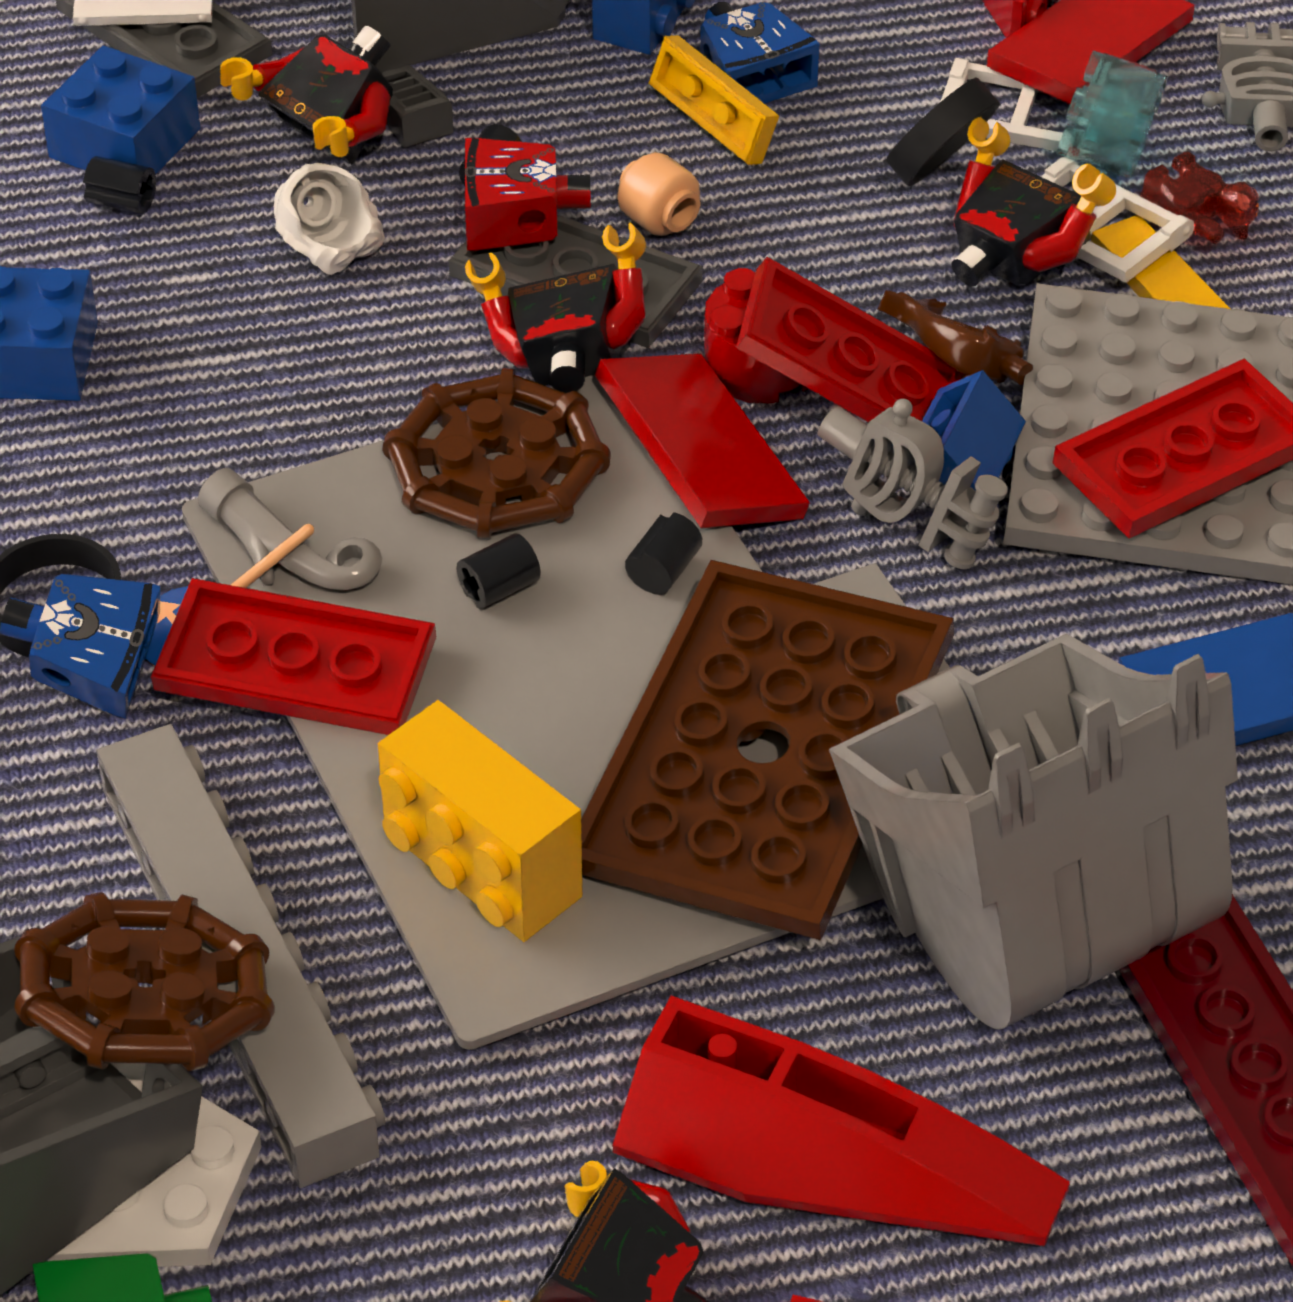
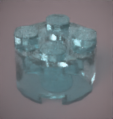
(1112, 114)

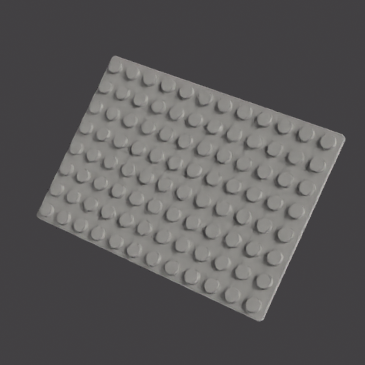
(542, 678)

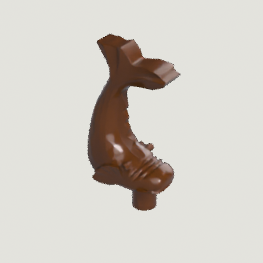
(957, 343)

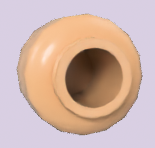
(659, 194)

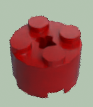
(740, 373)

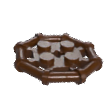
(476, 488)
(104, 977)

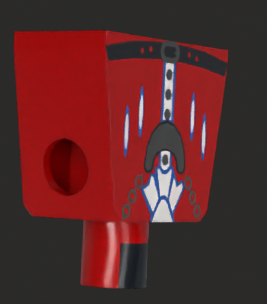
(516, 193)

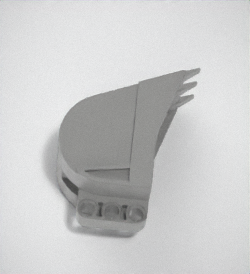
(1047, 818)

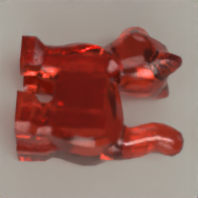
(1202, 195)

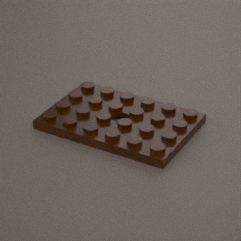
(735, 834)

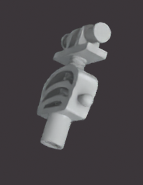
(1256, 81)
(914, 460)

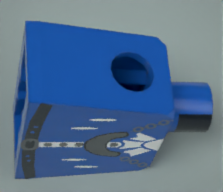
(760, 49)
(88, 637)

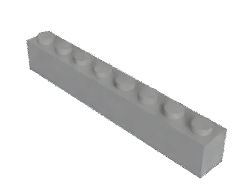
(295, 1063)

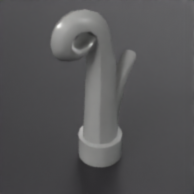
(233, 503)

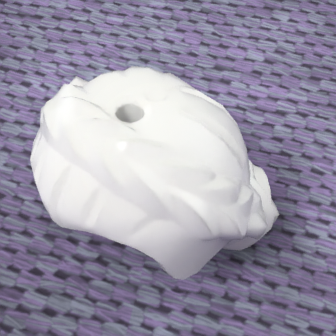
(334, 223)

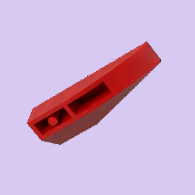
(821, 1134)

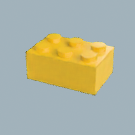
(480, 820)

